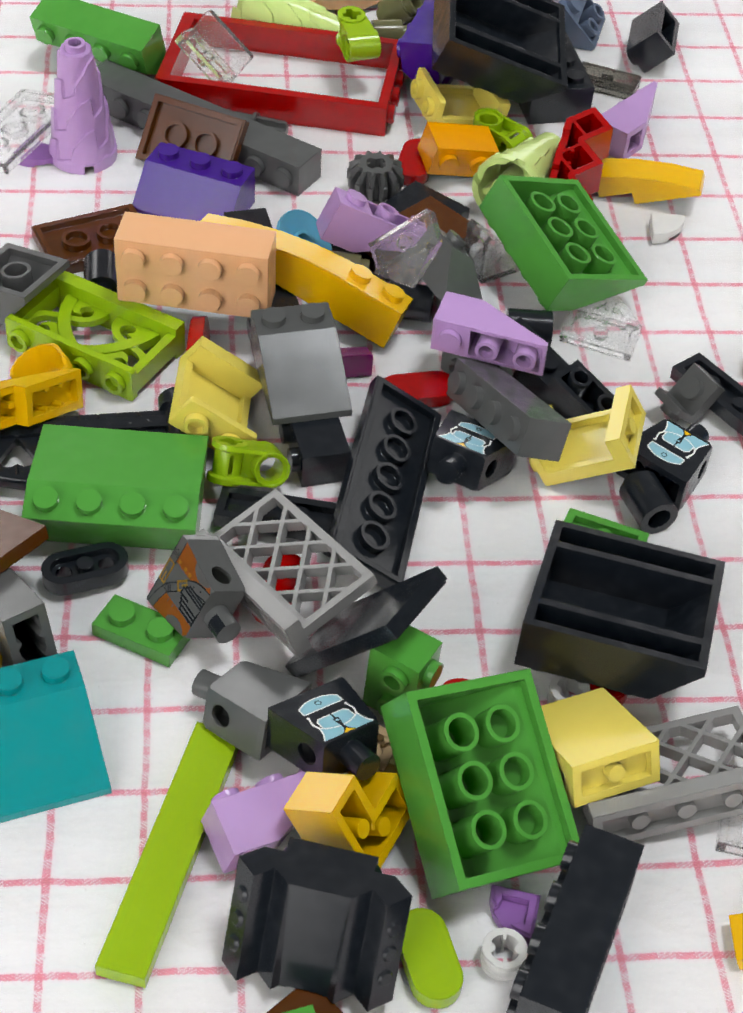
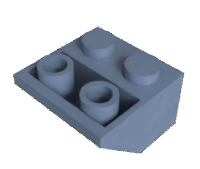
(583, 22)

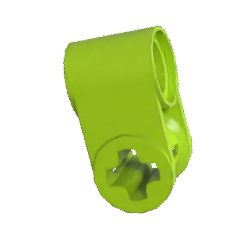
(356, 35)
(502, 128)
(239, 463)

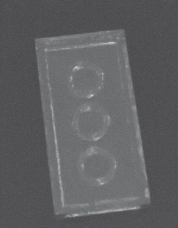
(23, 126)

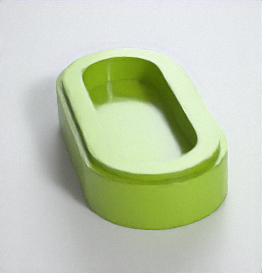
(431, 960)

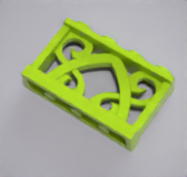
(91, 305)

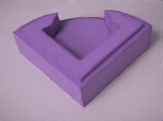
(38, 156)
(514, 909)

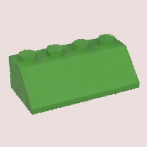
(111, 34)

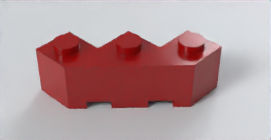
(581, 148)

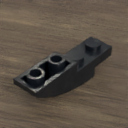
(566, 387)

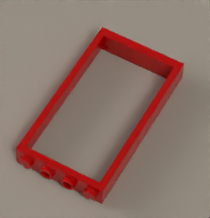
(289, 105)

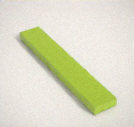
(166, 861)

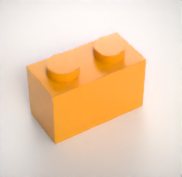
(455, 148)

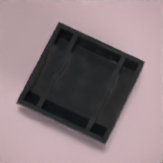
(502, 46)
(620, 612)

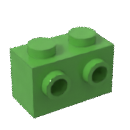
(402, 667)

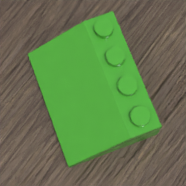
(559, 241)
(116, 486)
(479, 781)

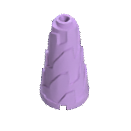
(80, 114)

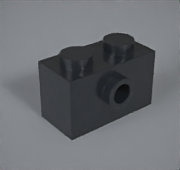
(652, 37)

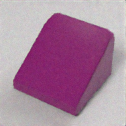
(357, 361)

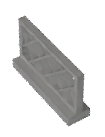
(273, 606)
(680, 800)

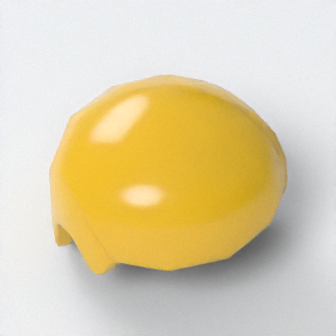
(39, 360)

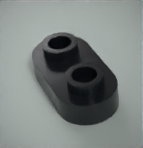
(85, 568)

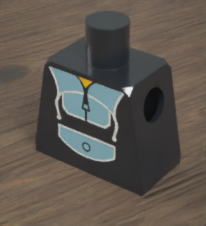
(468, 453)
(675, 457)
(326, 731)

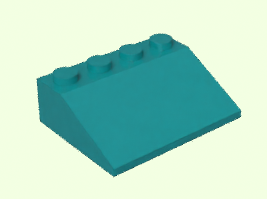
(47, 738)

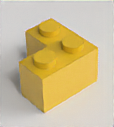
(349, 811)

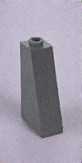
(23, 622)

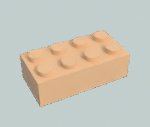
(194, 264)

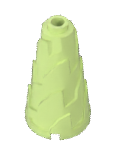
(287, 12)
(528, 159)

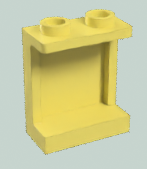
(452, 102)
(213, 393)
(598, 442)
(600, 747)

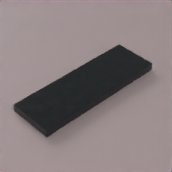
(385, 481)

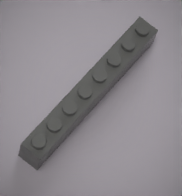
(273, 154)

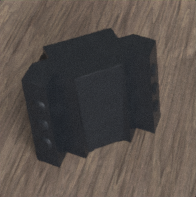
(317, 922)

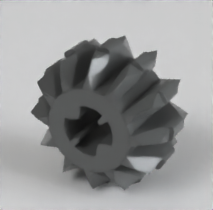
(375, 176)

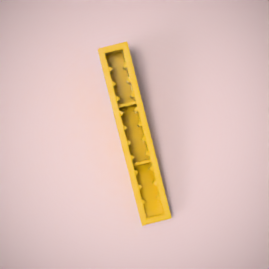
(321, 276)

